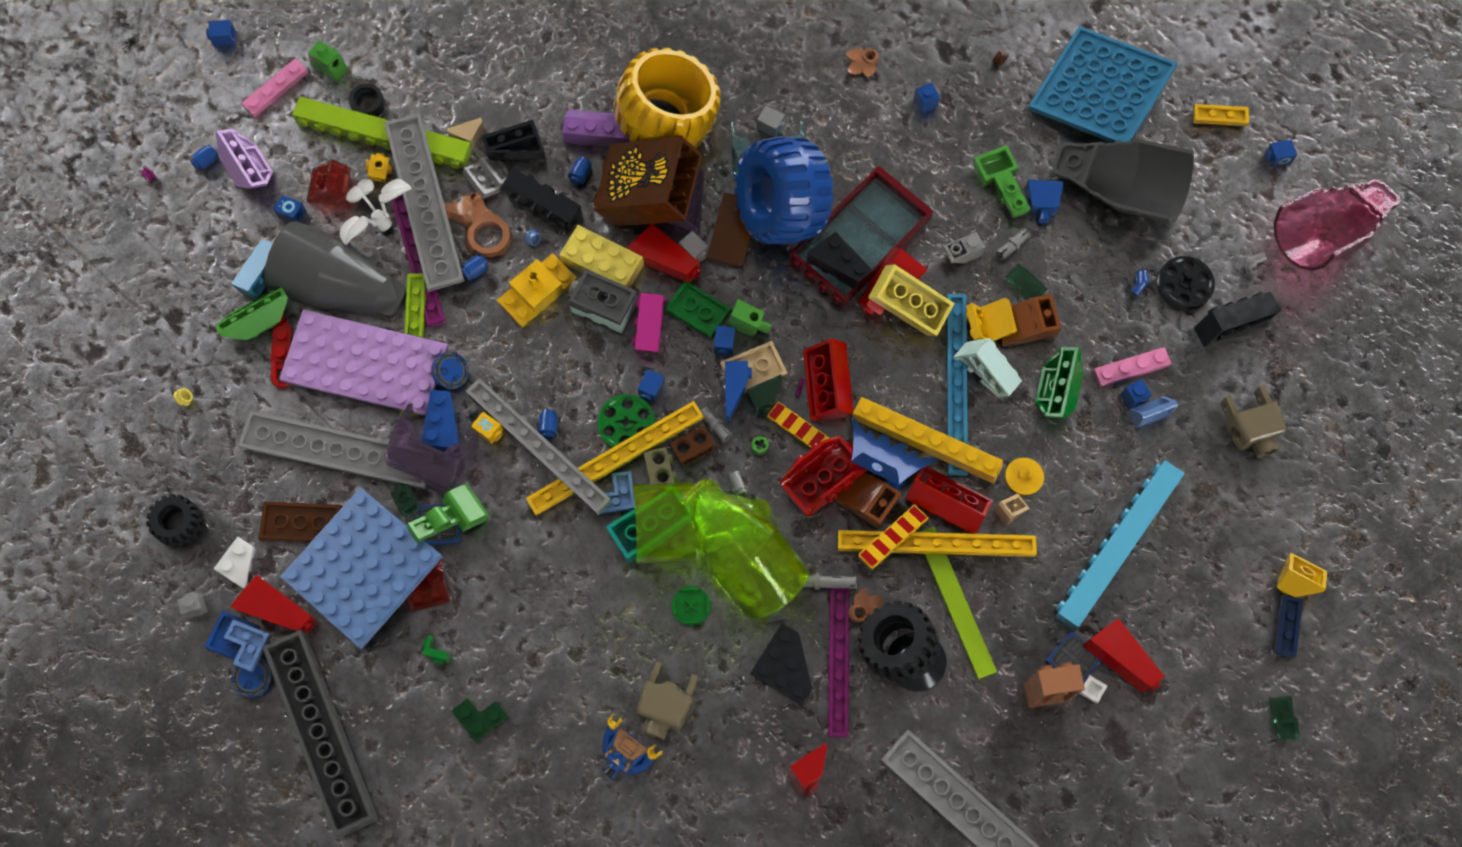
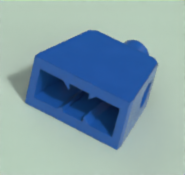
(1043, 198)

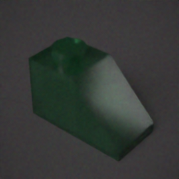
(763, 396)

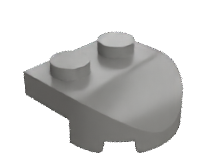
(486, 176)

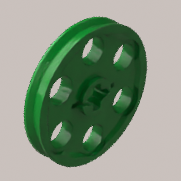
(620, 416)

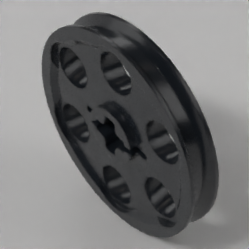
(1190, 276)

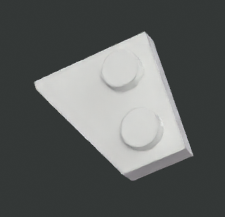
(237, 562)

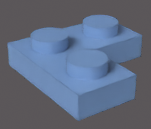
(623, 496)
(251, 644)

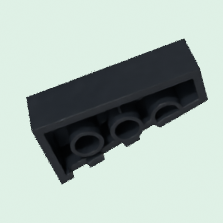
(541, 199)
(1236, 317)

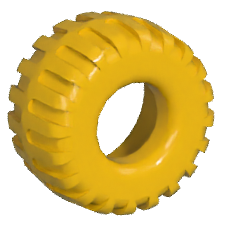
(673, 79)

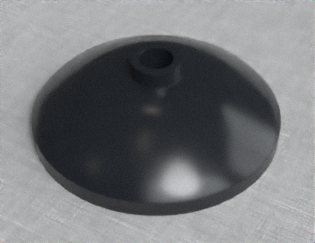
(928, 679)

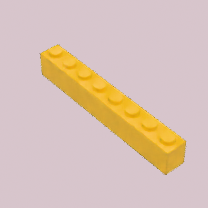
(928, 440)

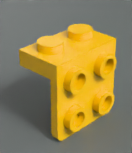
(991, 320)

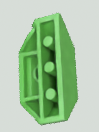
(254, 316)

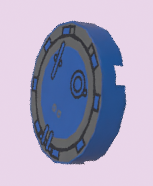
(450, 370)
(252, 683)

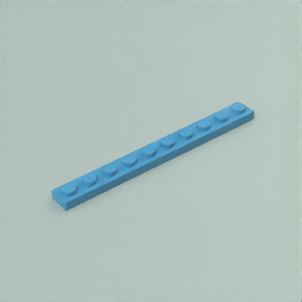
(956, 376)

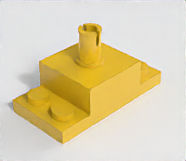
(536, 289)

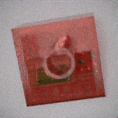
(329, 183)

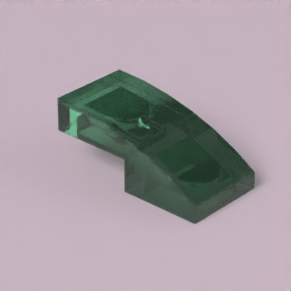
(1026, 281)
(1283, 717)

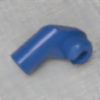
(1141, 281)

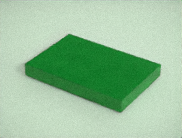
(698, 309)

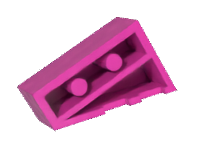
(649, 322)

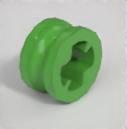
(754, 447)

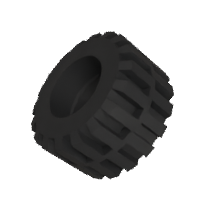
(163, 510)

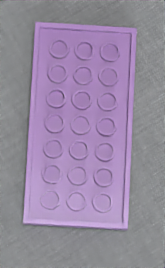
(362, 362)

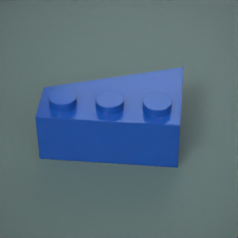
(440, 421)

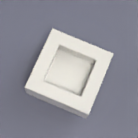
(1093, 689)

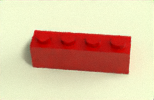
(828, 381)
(949, 500)
(808, 771)

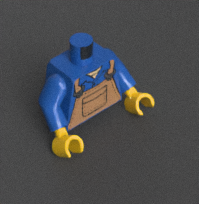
(625, 751)

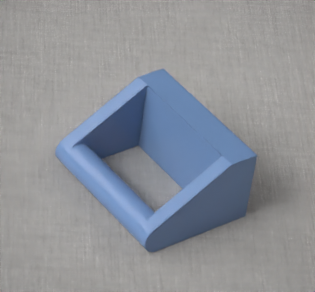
(1152, 411)

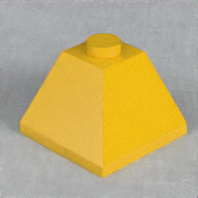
(1301, 577)

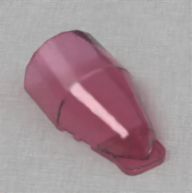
(1331, 222)

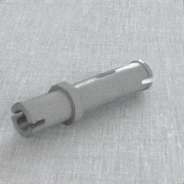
(831, 582)

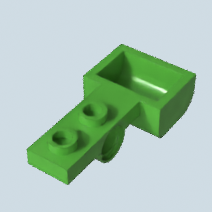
(998, 168)
(460, 508)

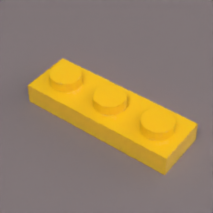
(1220, 115)

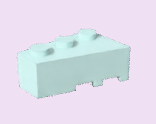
(989, 365)

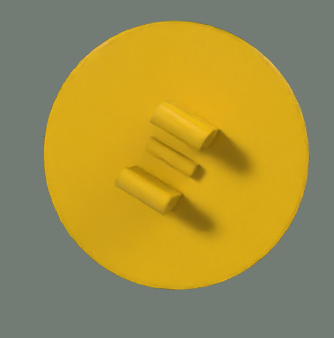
(1024, 476)

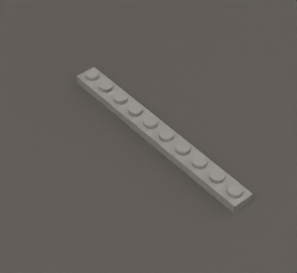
(539, 446)

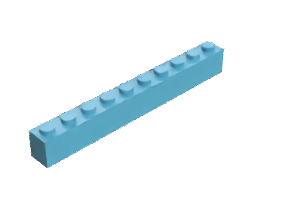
(1119, 545)

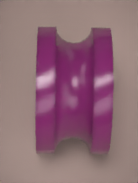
(147, 174)

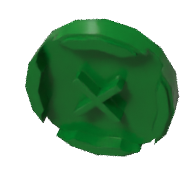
(691, 606)

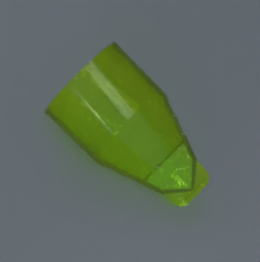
(666, 528)
(744, 551)

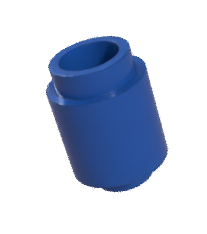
(204, 157)
(580, 170)
(474, 267)
(548, 423)

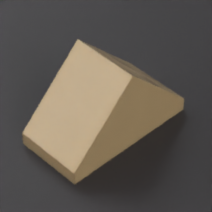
(468, 131)
(1011, 509)

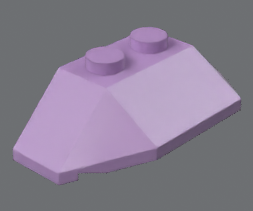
(242, 160)

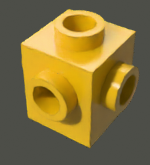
(378, 174)

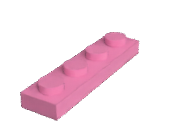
(274, 87)
(1132, 367)

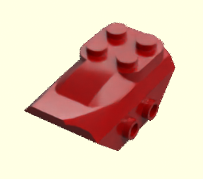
(821, 475)

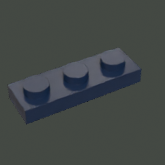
(1288, 626)

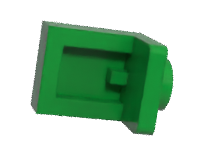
(435, 655)

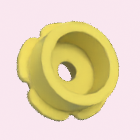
(183, 396)

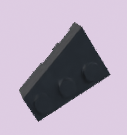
(514, 143)
(840, 261)

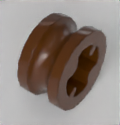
(1000, 57)

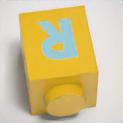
(487, 428)

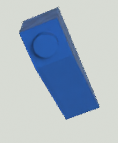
(736, 383)

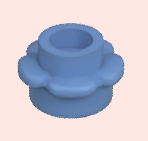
(532, 237)

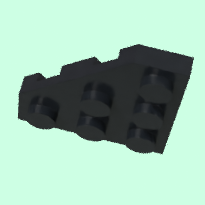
(784, 666)

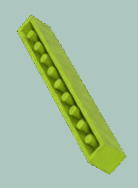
(373, 131)

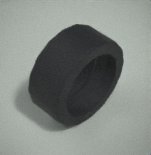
(364, 89)

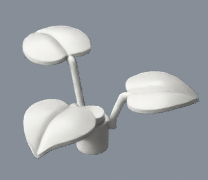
(356, 225)

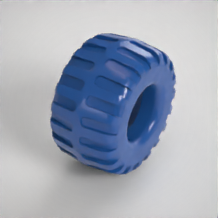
(783, 190)

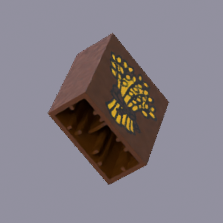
(647, 181)

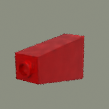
(665, 255)
(899, 258)
(271, 606)
(1125, 656)

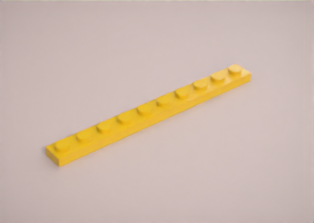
(619, 455)
(946, 543)

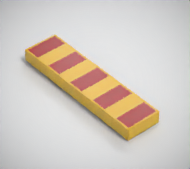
(796, 425)
(893, 537)

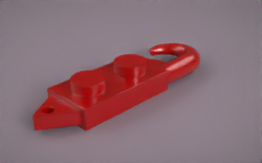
(281, 343)

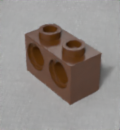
(695, 450)

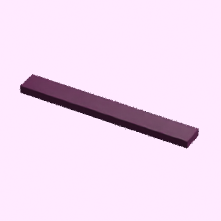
(433, 309)
(838, 663)

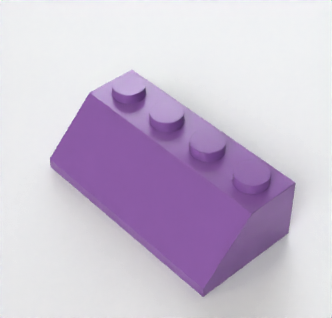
(592, 129)

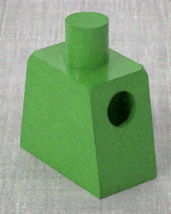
(324, 57)
(747, 319)

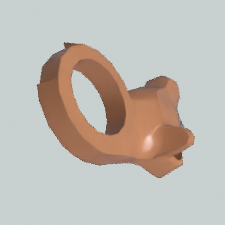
(473, 214)

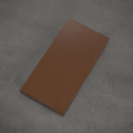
(729, 237)
(294, 521)

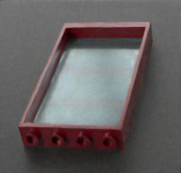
(871, 221)

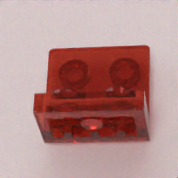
(431, 590)

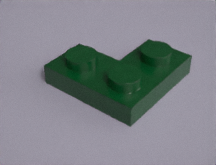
(476, 723)

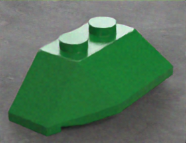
(1060, 383)

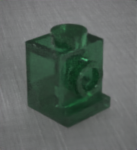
(405, 505)

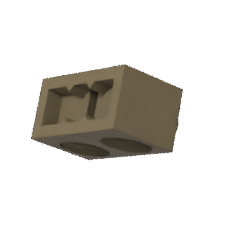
(656, 470)

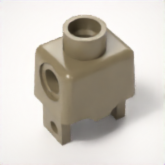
(1255, 427)
(664, 705)

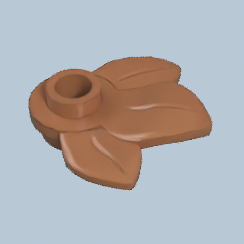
(860, 63)
(865, 604)

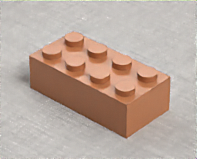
(1054, 685)

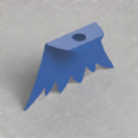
(884, 459)

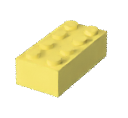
(601, 256)
(911, 300)

